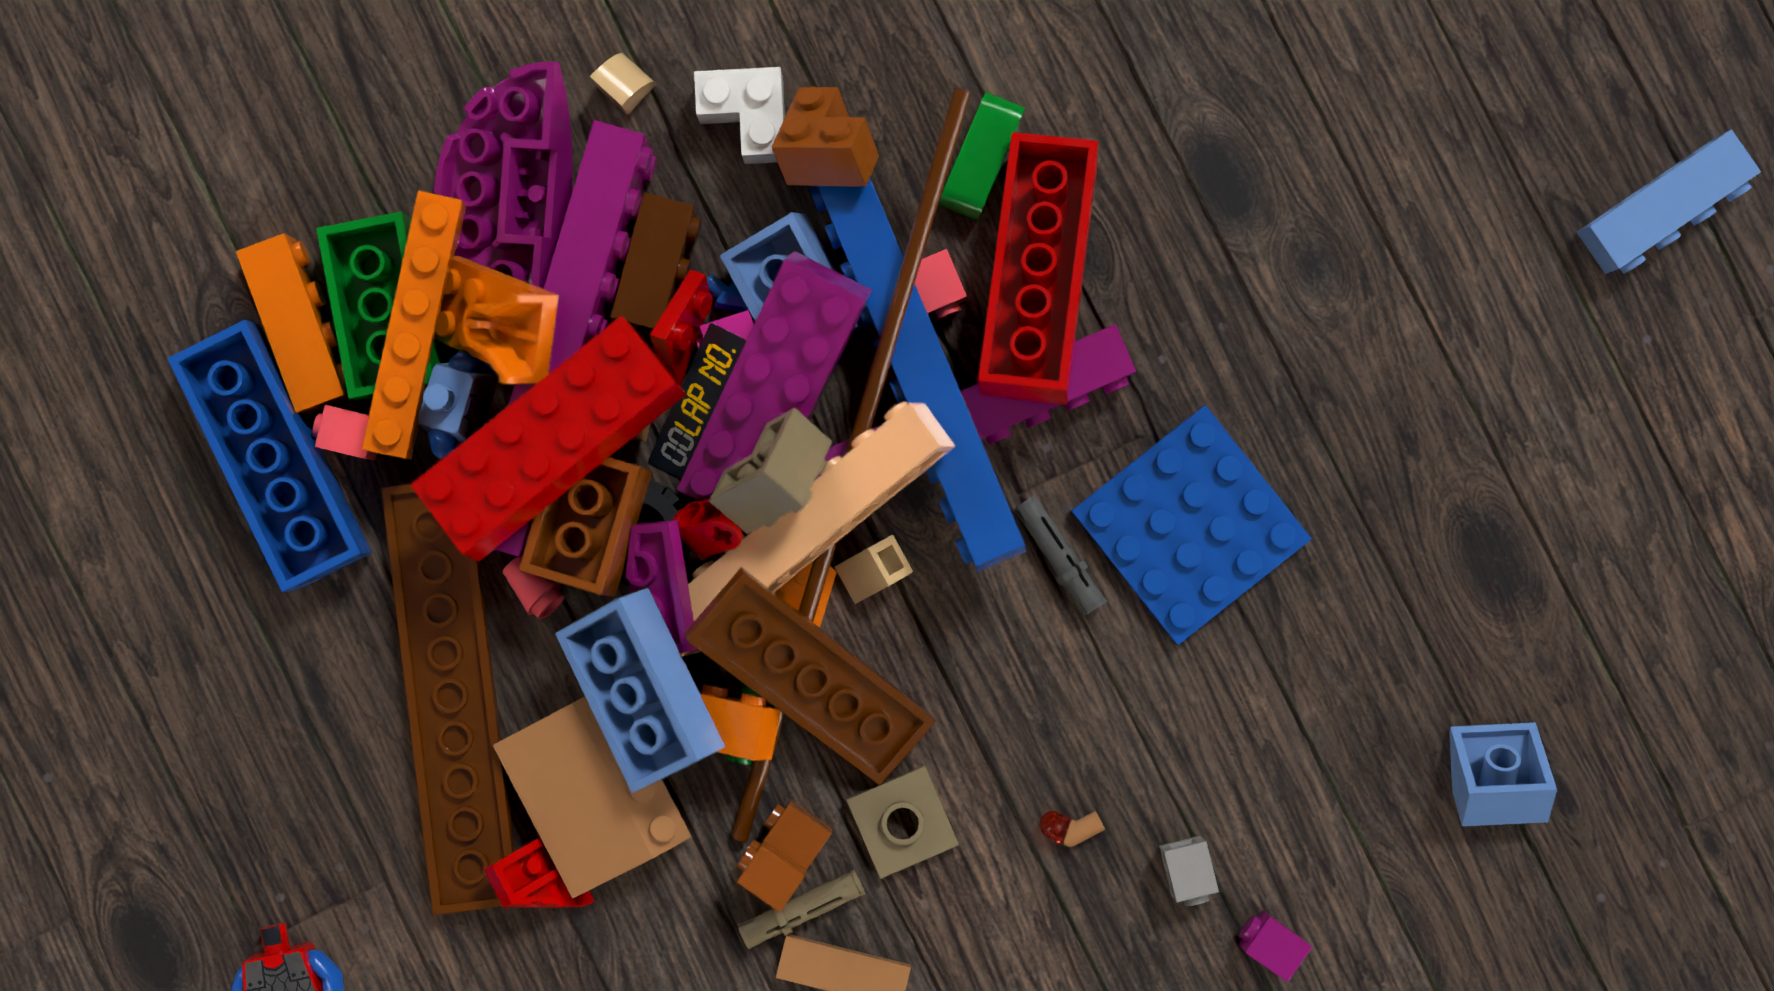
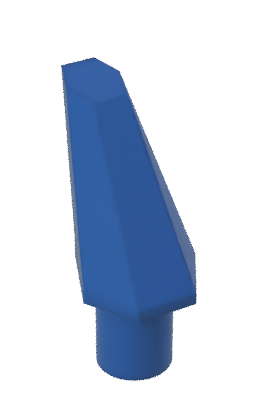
(727, 296)

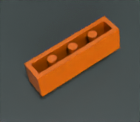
(295, 322)

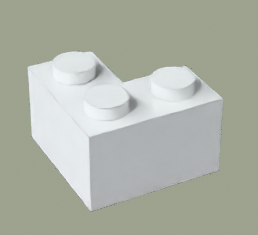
(745, 97)

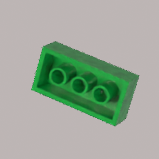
(362, 277)

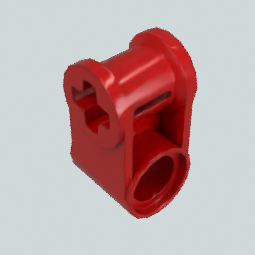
(707, 529)

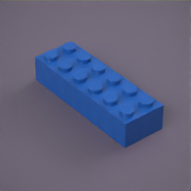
(269, 456)

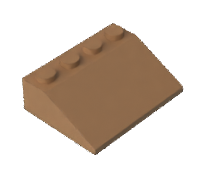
(583, 801)

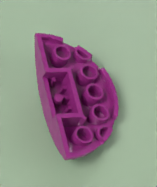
(512, 172)

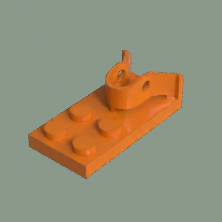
(498, 321)

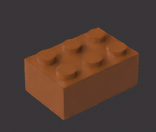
(588, 528)

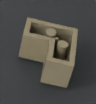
(775, 474)

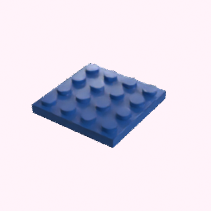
(1191, 525)

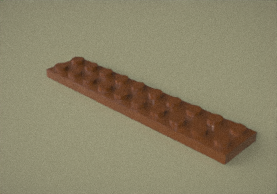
(448, 705)

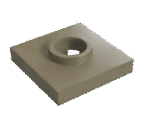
(910, 791)

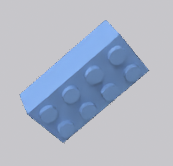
(639, 689)

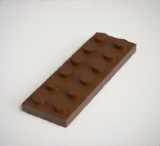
(809, 676)

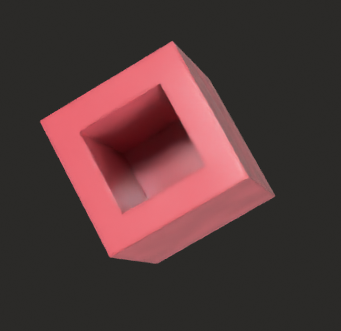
(939, 285)
(341, 432)

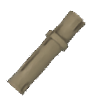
(801, 909)

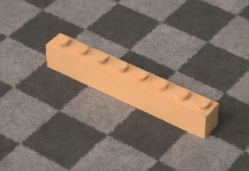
(840, 500)

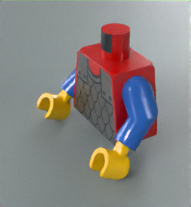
(287, 966)

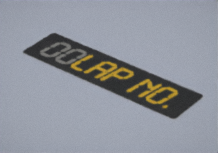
(703, 389)

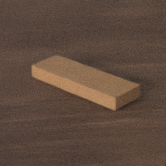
(838, 968)

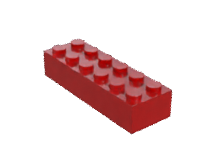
(1038, 268)
(548, 440)

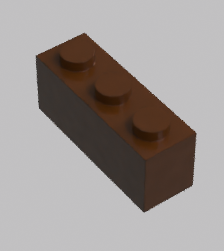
(655, 259)

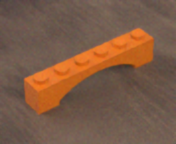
(413, 324)

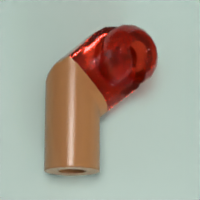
(1068, 831)

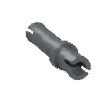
(1063, 560)

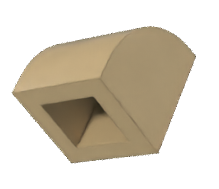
(622, 82)
(874, 569)

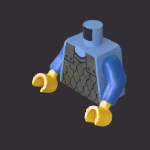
(456, 401)

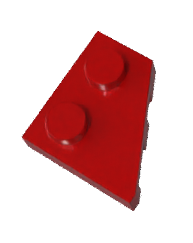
(680, 324)
(531, 880)

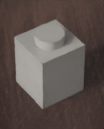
(1189, 870)

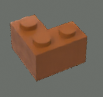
(822, 143)
(782, 858)

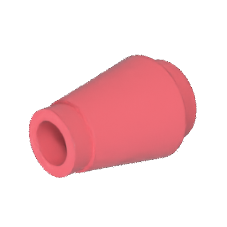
(537, 594)

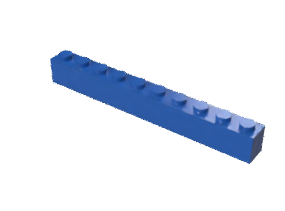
(923, 376)

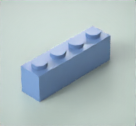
(1669, 202)

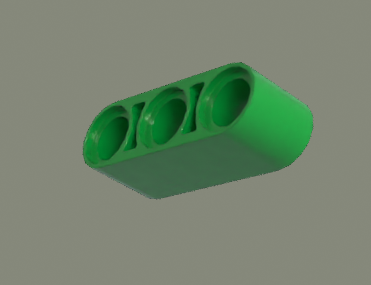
(981, 156)

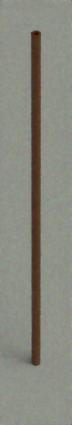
(871, 395)

